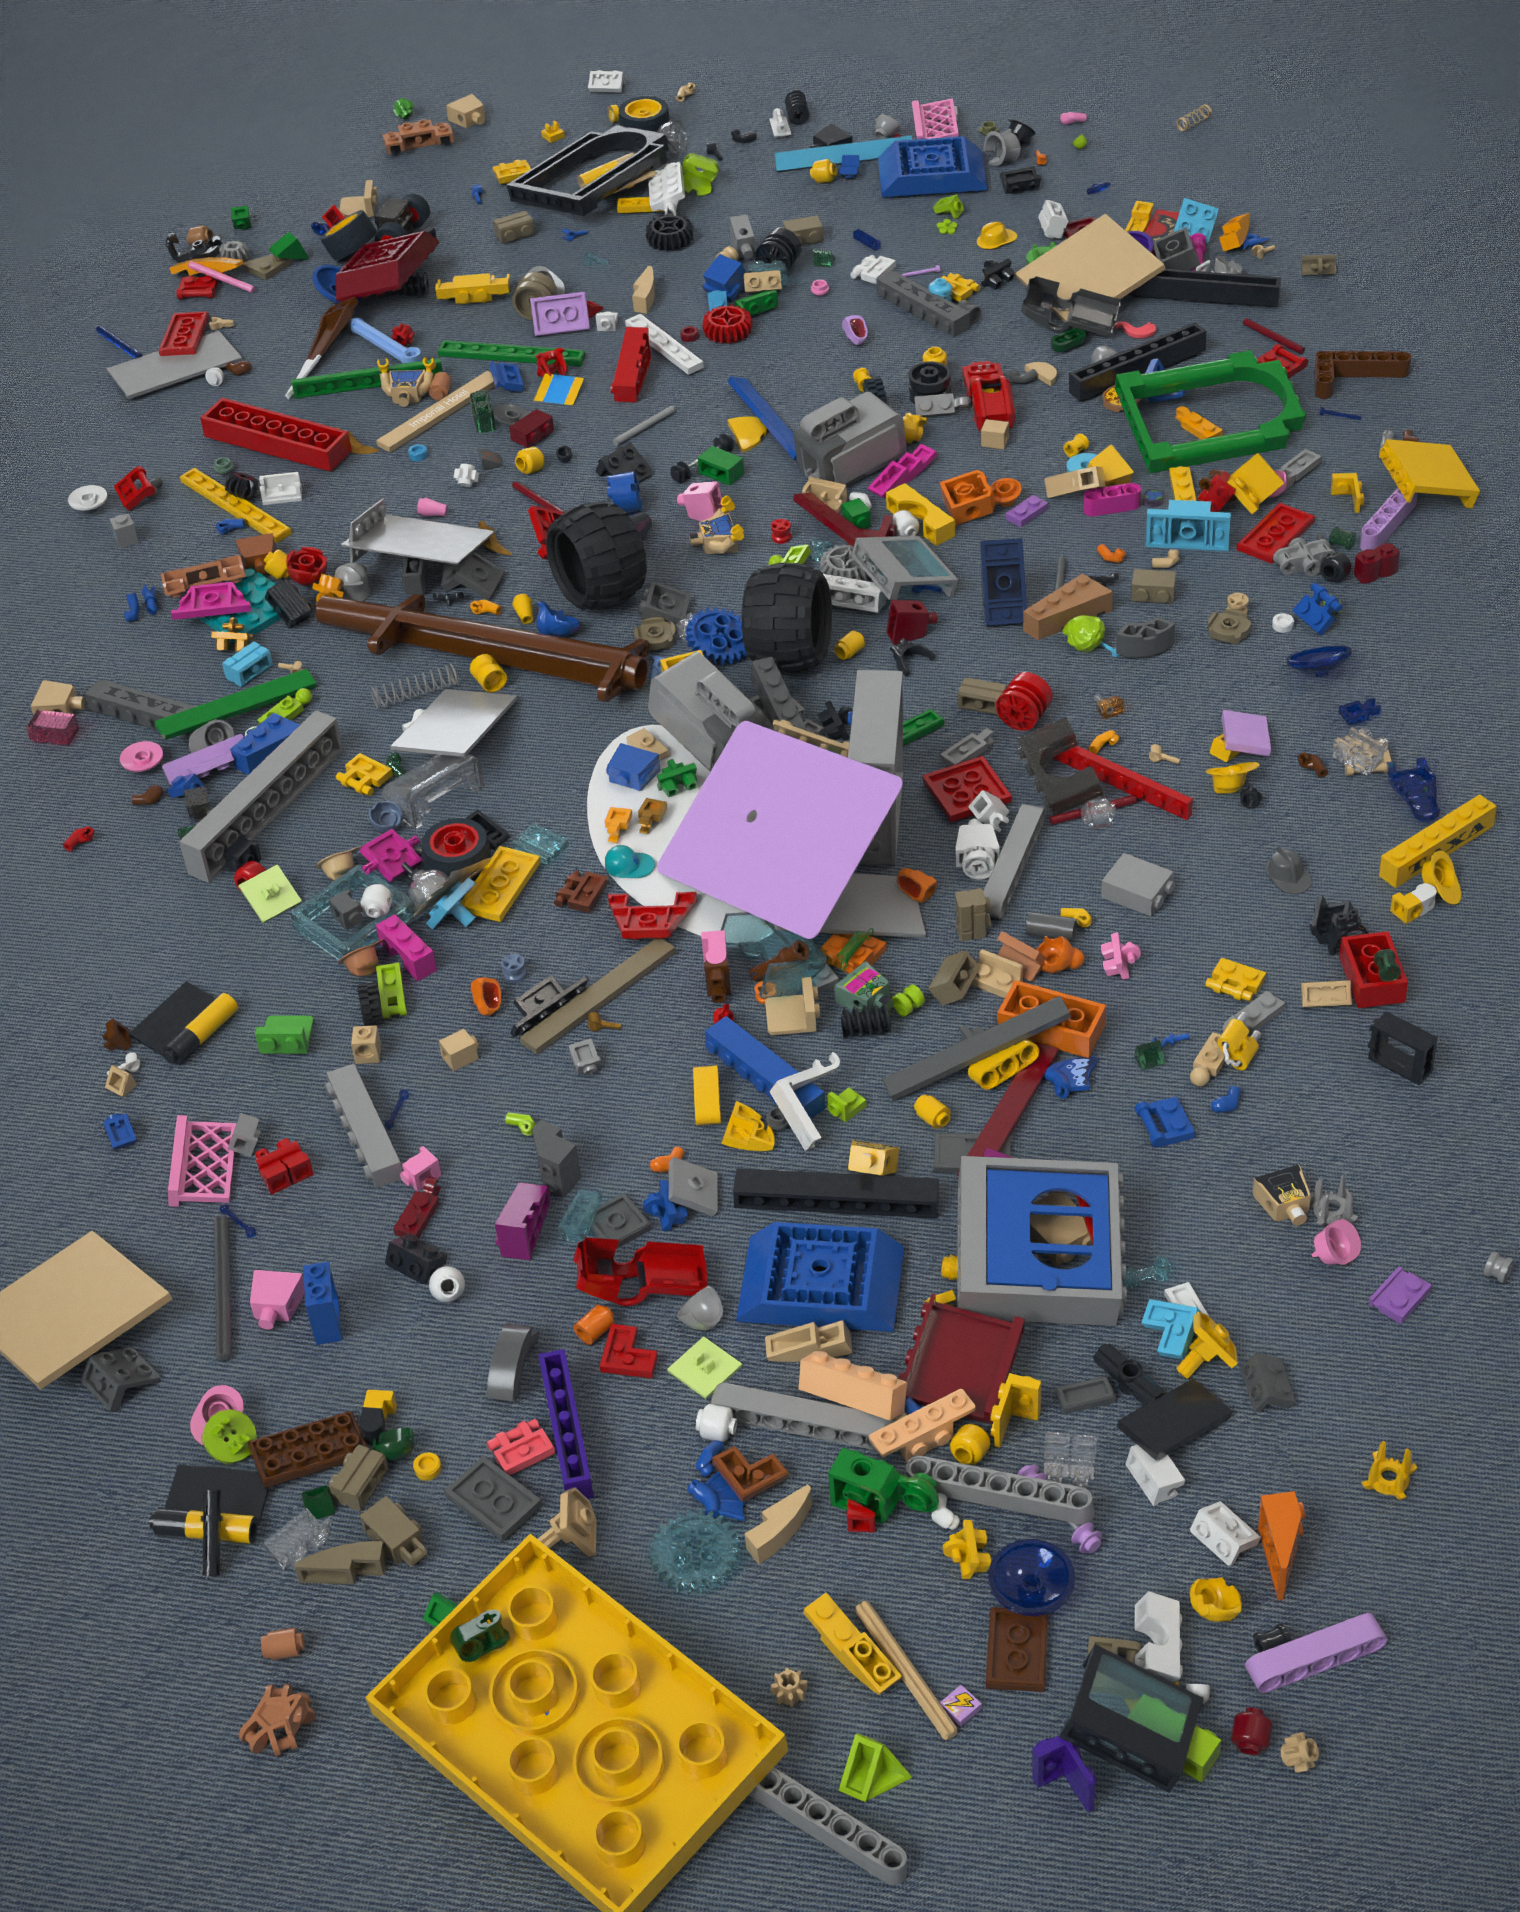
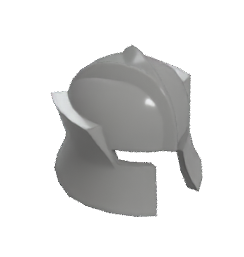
(1007, 147)
(353, 581)

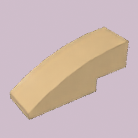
(644, 291)
(803, 1340)
(778, 1524)

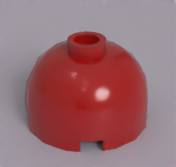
(306, 565)

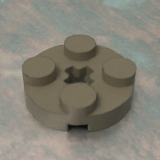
(1219, 626)
(665, 633)

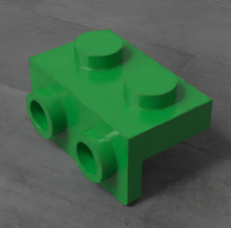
(759, 302)

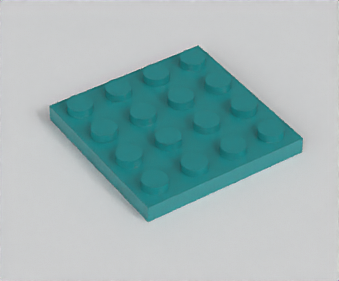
(261, 615)

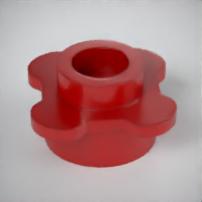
(722, 1012)

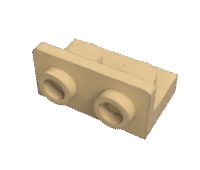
(762, 281)
(996, 973)

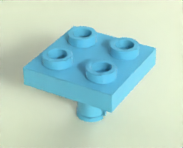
(1197, 218)
(452, 905)

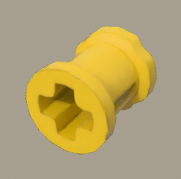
(859, 377)
(1076, 445)

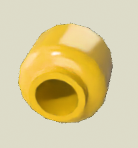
(823, 171)
(936, 355)
(529, 460)
(276, 564)
(970, 1444)

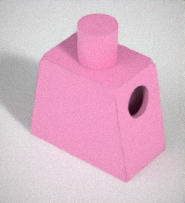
(701, 500)
(275, 1296)

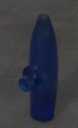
(1098, 187)

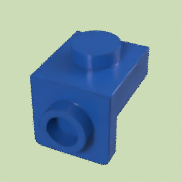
(850, 165)
(184, 783)

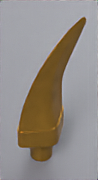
(359, 448)
(491, 542)

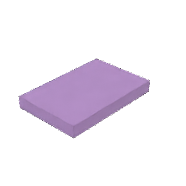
(560, 313)
(1246, 733)

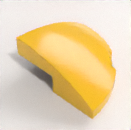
(747, 431)
(747, 1130)

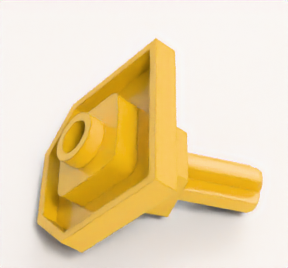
(1211, 1341)

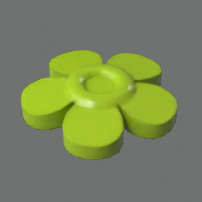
(946, 227)

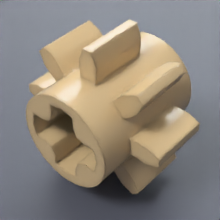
(789, 1687)
(1299, 1752)

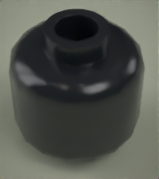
(1335, 567)

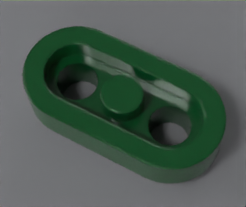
(1068, 339)

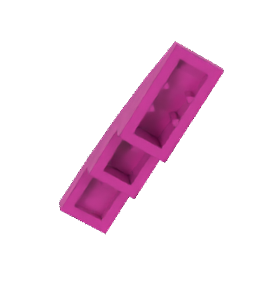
(903, 471)

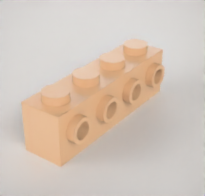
(852, 1385)

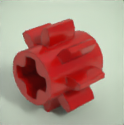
(403, 334)

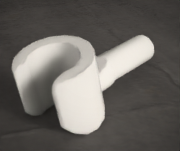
(132, 1063)

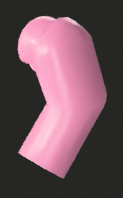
(1071, 117)

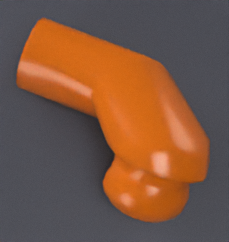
(1109, 556)
(661, 1163)

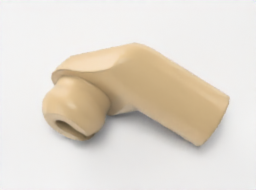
(1173, 558)

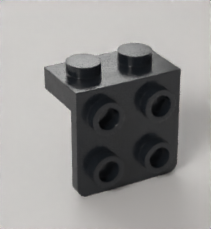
(624, 460)

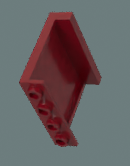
(961, 1352)

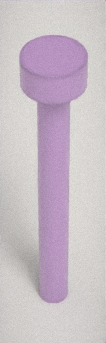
(937, 269)

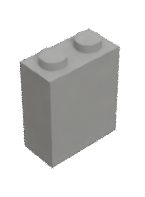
(1137, 884)

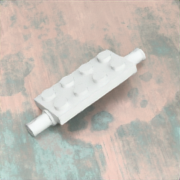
(667, 188)

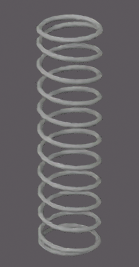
(378, 698)

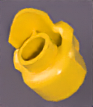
(913, 427)

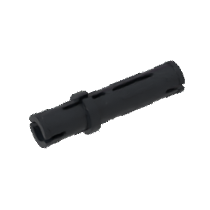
(211, 1532)

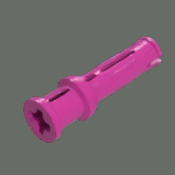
(1199, 242)

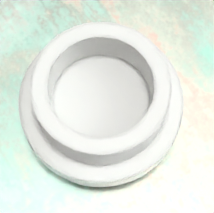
(214, 376)

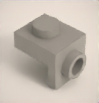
(584, 1057)

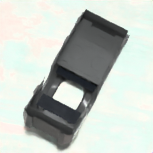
(1086, 308)

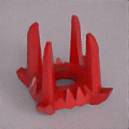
(559, 363)

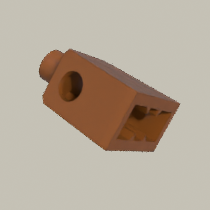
(255, 549)

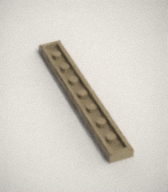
(597, 995)

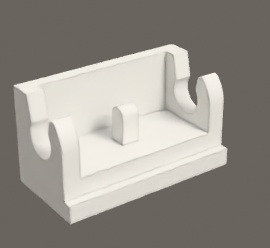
(280, 488)
(1154, 1476)

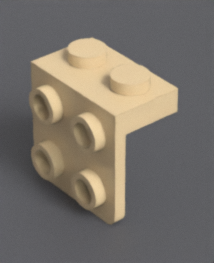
(366, 203)
(793, 1012)

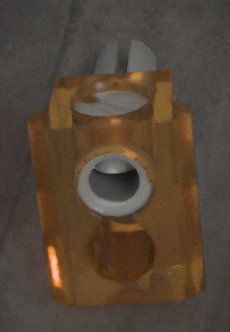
(1110, 706)

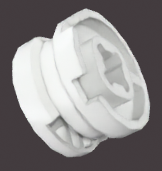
(978, 863)

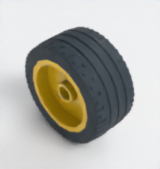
(644, 113)
(348, 235)

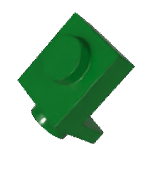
(240, 217)

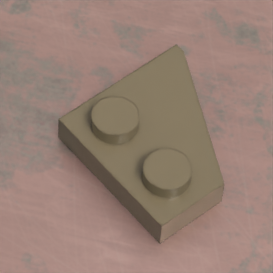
(266, 266)

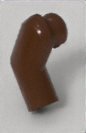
(1312, 762)

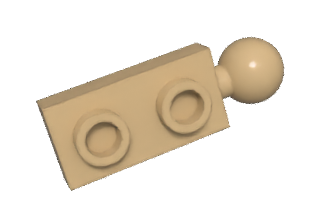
(1207, 1062)

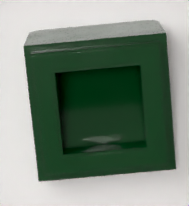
(319, 1502)

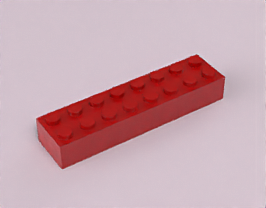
(276, 434)

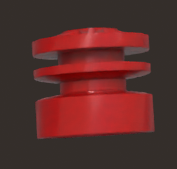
(1024, 701)

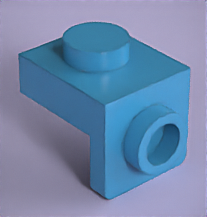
(717, 298)

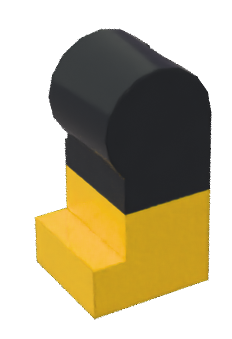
(374, 1413)

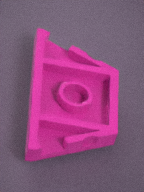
(210, 601)

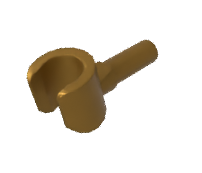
(595, 1022)

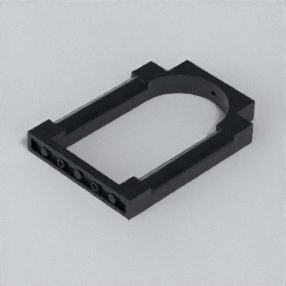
(529, 190)

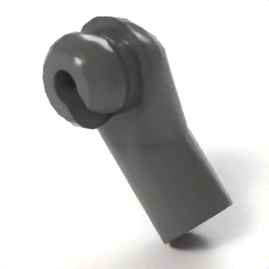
(1023, 378)

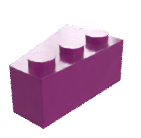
(522, 1221)

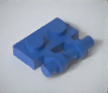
(1313, 614)

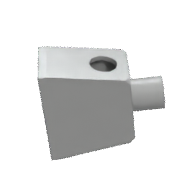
(742, 243)

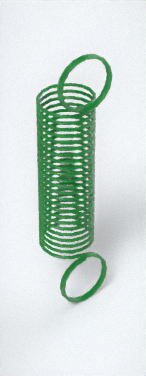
(850, 953)

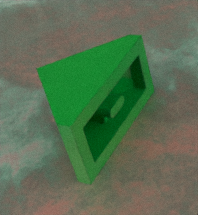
(288, 247)

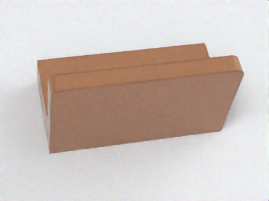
(1023, 954)

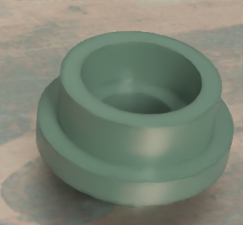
(223, 465)

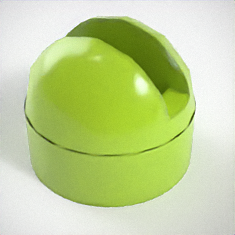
(1080, 142)

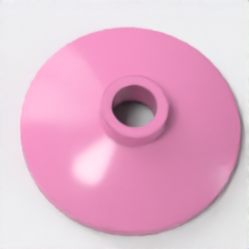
(141, 756)

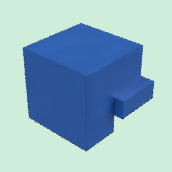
(726, 276)

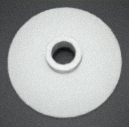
(87, 497)

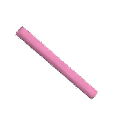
(210, 272)

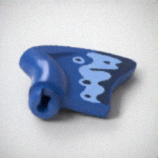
(1071, 1075)

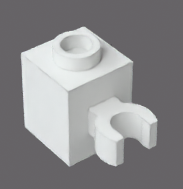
(989, 809)

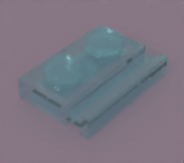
(541, 842)

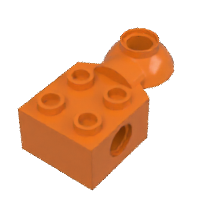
(972, 497)

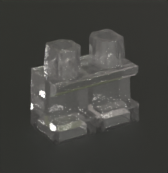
(1360, 750)
(1082, 1461)

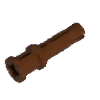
(797, 952)

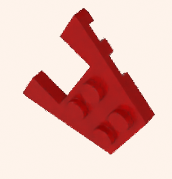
(650, 921)

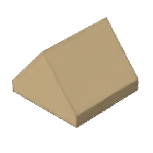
(120, 1081)

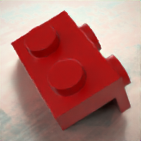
(1218, 492)

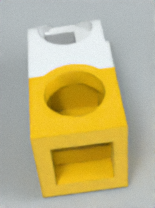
(1415, 903)

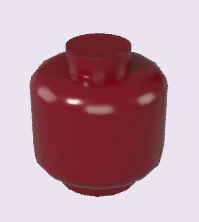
(1251, 1731)

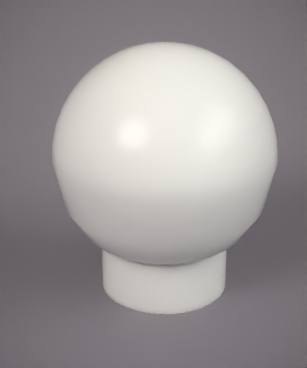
(446, 1284)

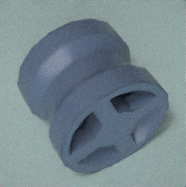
(514, 968)

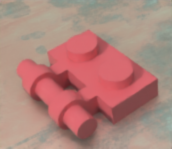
(522, 1452)

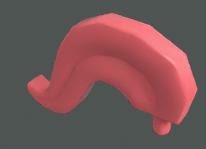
(1140, 332)

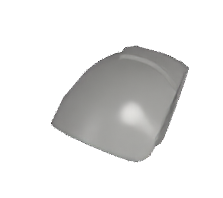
(702, 1310)

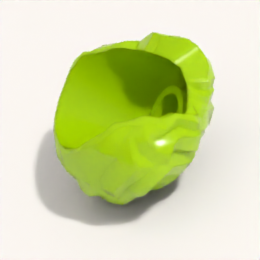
(1084, 632)

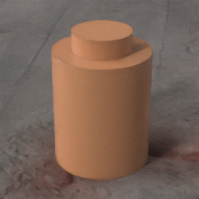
(440, 386)

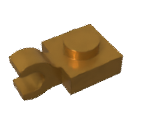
(650, 811)

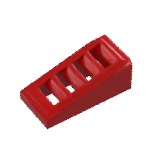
(333, 216)

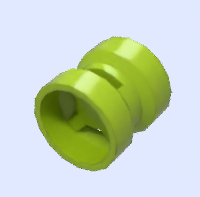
(908, 1000)

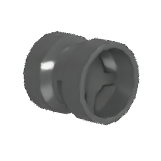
(975, 311)

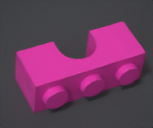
(400, 939)

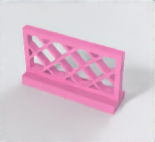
(922, 123)
(182, 1154)

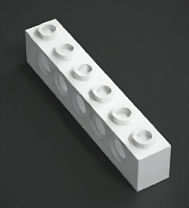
(855, 593)

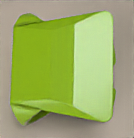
(699, 180)

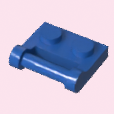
(1172, 1119)

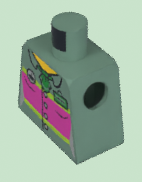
(862, 988)

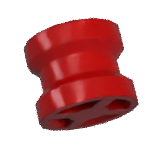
(781, 531)

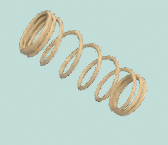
(1201, 110)

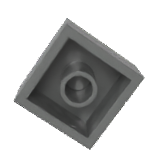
(1177, 250)

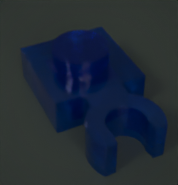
(1357, 712)

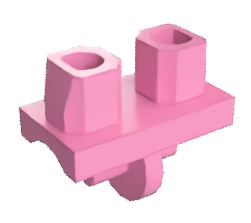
(1120, 954)

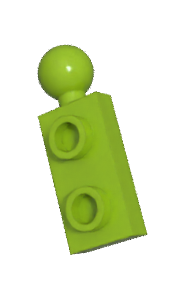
(290, 707)

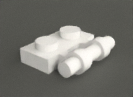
(873, 268)

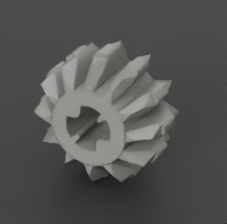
(235, 250)

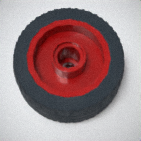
(455, 845)

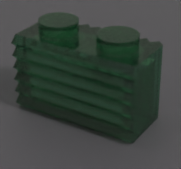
(482, 411)

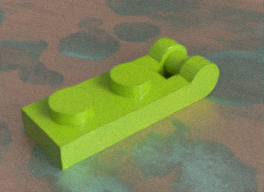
(391, 990)

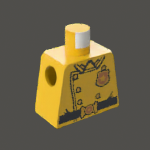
(872, 1158)

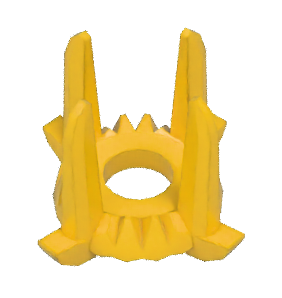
(1402, 1470)

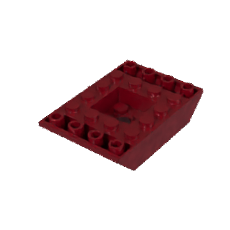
(383, 265)

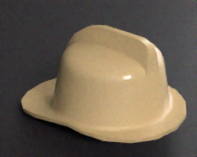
(338, 864)

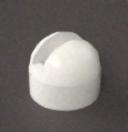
(1201, 1690)

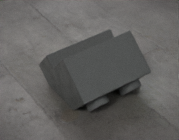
(556, 1158)

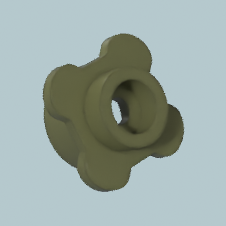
(987, 127)

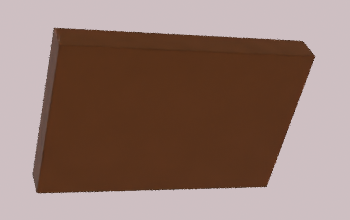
(1016, 1651)

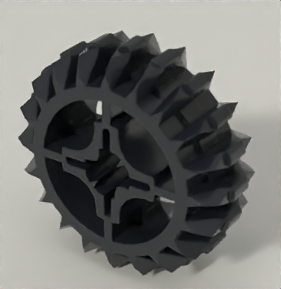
(669, 232)

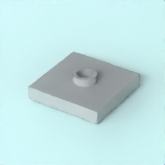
(693, 1186)

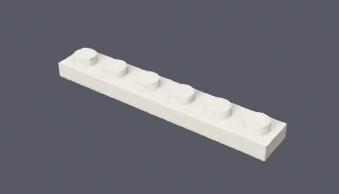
(667, 345)

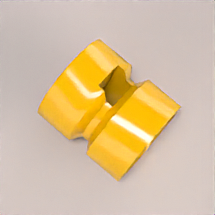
(488, 673)

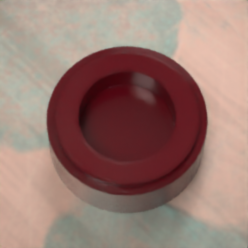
(689, 334)

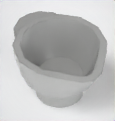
(885, 126)

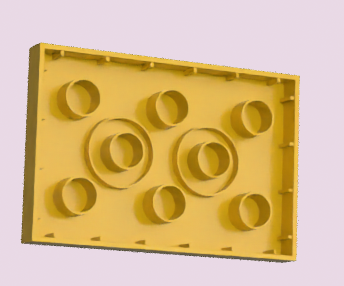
(636, 1739)

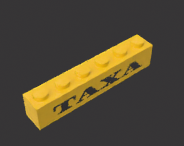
(1444, 835)

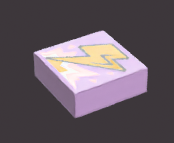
(961, 1705)

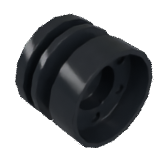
(779, 246)

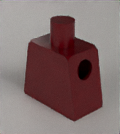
(908, 620)

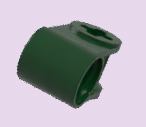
(479, 1636)

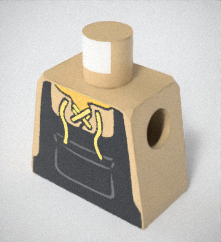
(1283, 1194)

